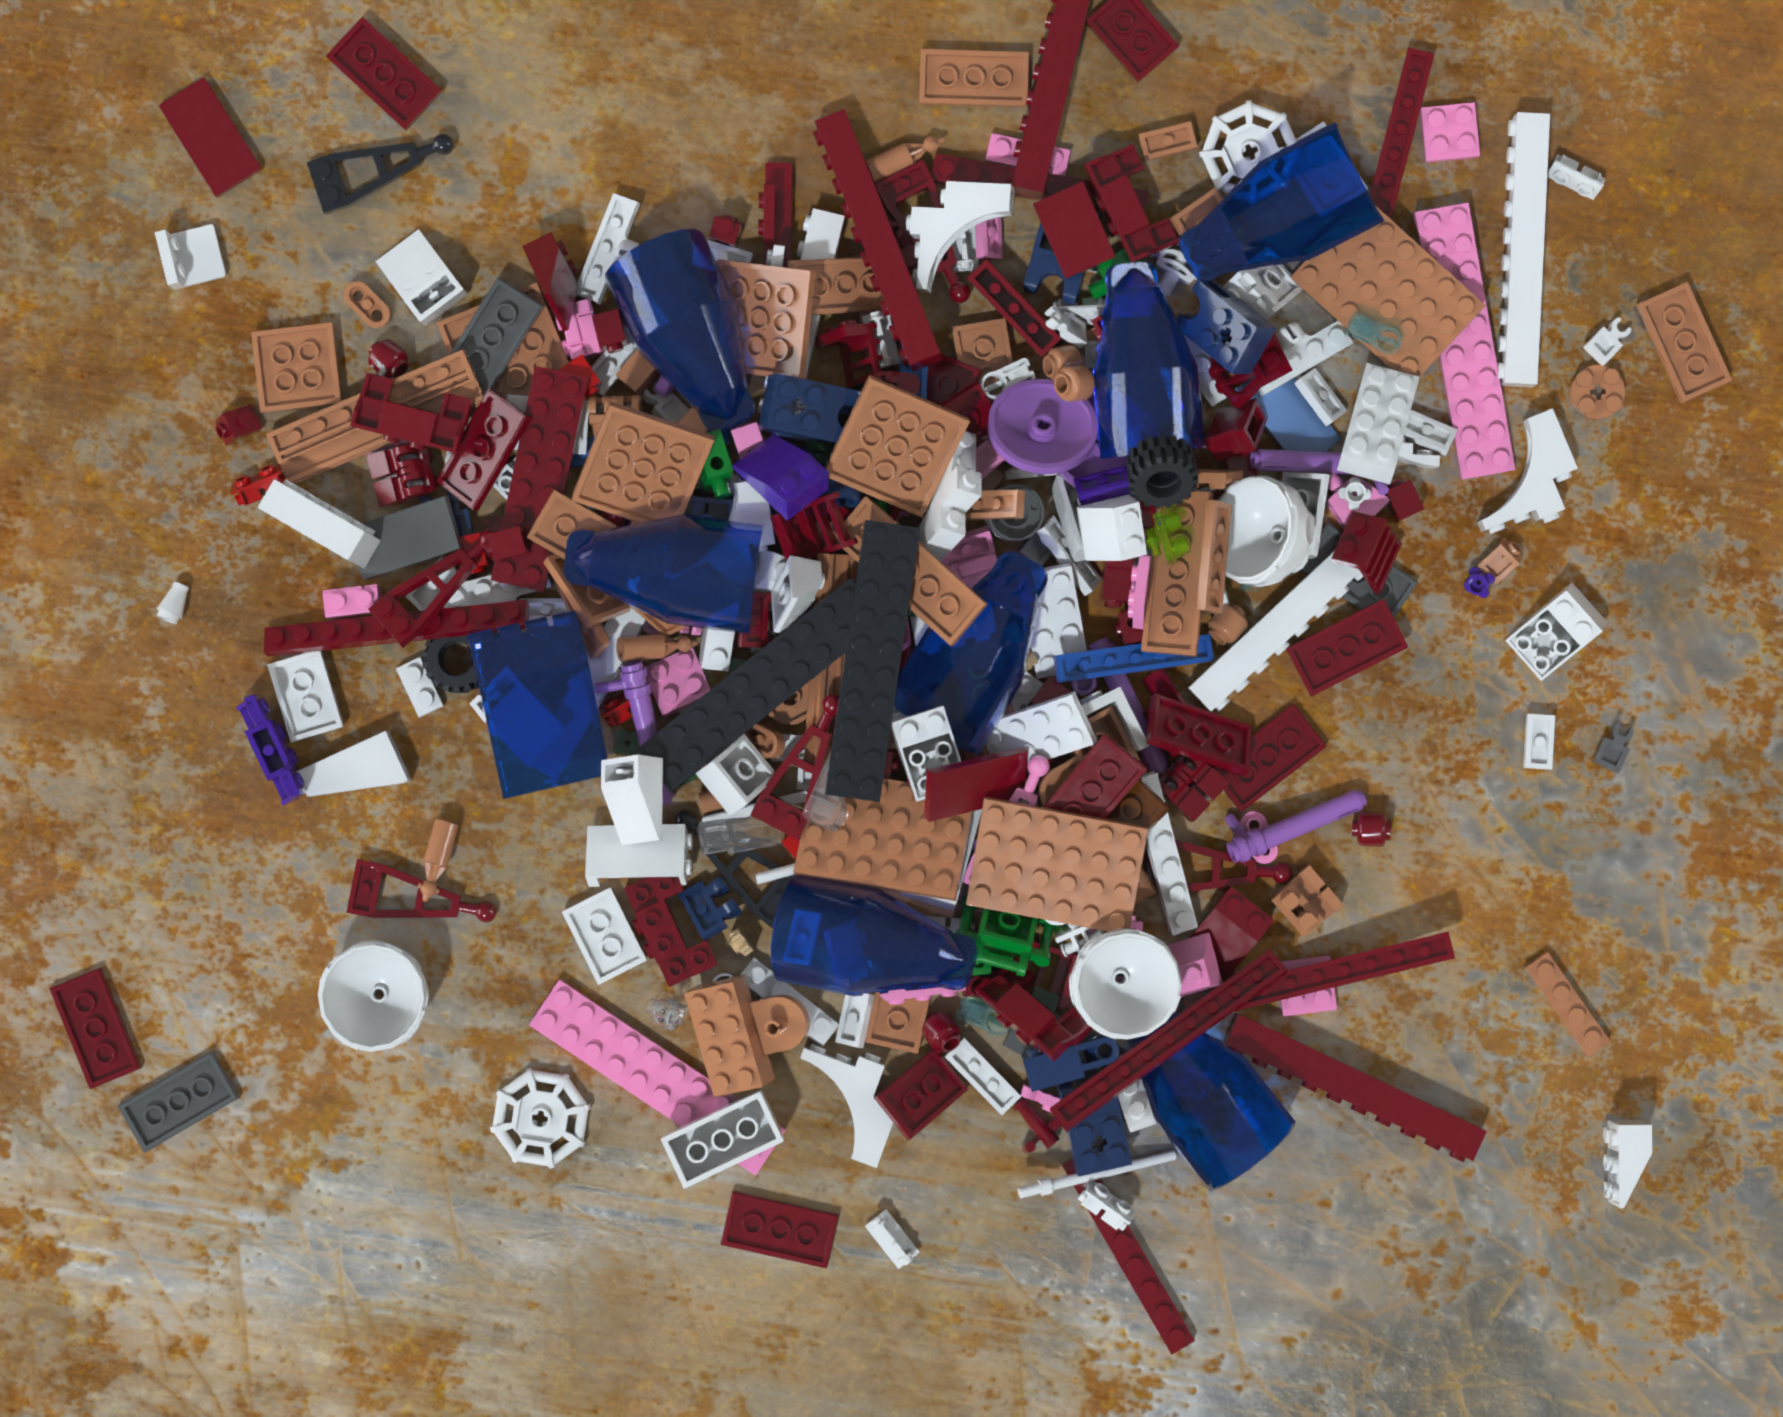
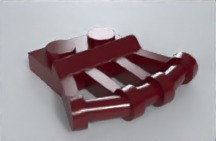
(1269, 367)

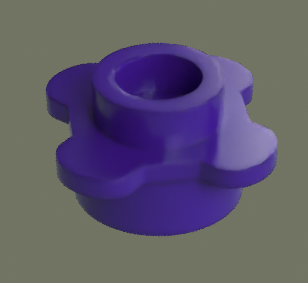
(1473, 587)

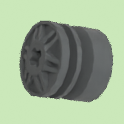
(1019, 528)

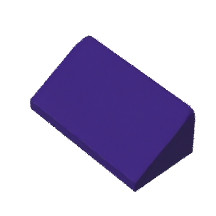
(1102, 485)

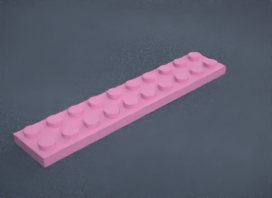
(1470, 360)
(631, 1060)

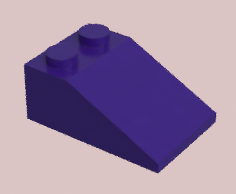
(783, 475)

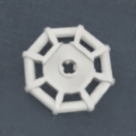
(1240, 137)
(527, 1127)

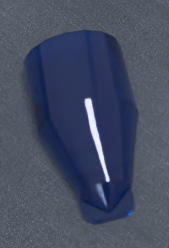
(1283, 210)
(685, 323)
(1143, 366)
(673, 569)
(986, 664)
(863, 942)
(1215, 1109)

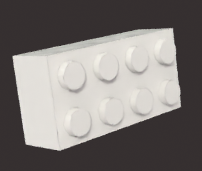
(1378, 423)
(320, 522)
(722, 1138)

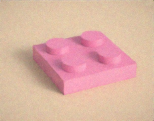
(1449, 132)
(1138, 591)
(677, 682)
(1309, 1003)

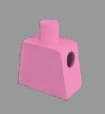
(746, 437)
(1339, 506)

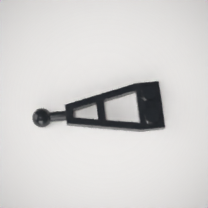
(330, 184)
(768, 904)

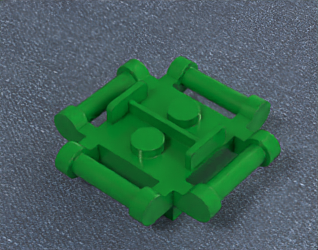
(1006, 937)

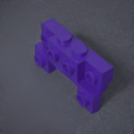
(271, 750)

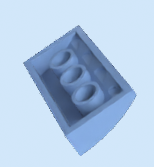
(1293, 421)

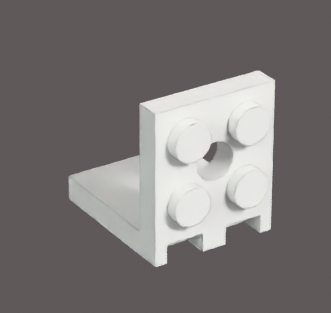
(1264, 288)
(1123, 710)

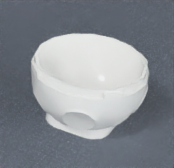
(1267, 531)
(350, 1001)
(1139, 1001)

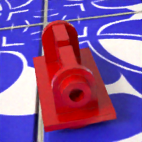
(249, 487)
(616, 709)

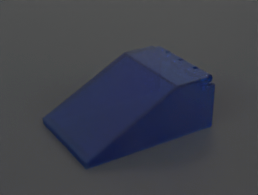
(538, 704)

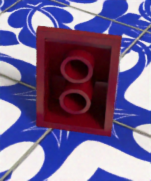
(554, 275)
(1233, 928)

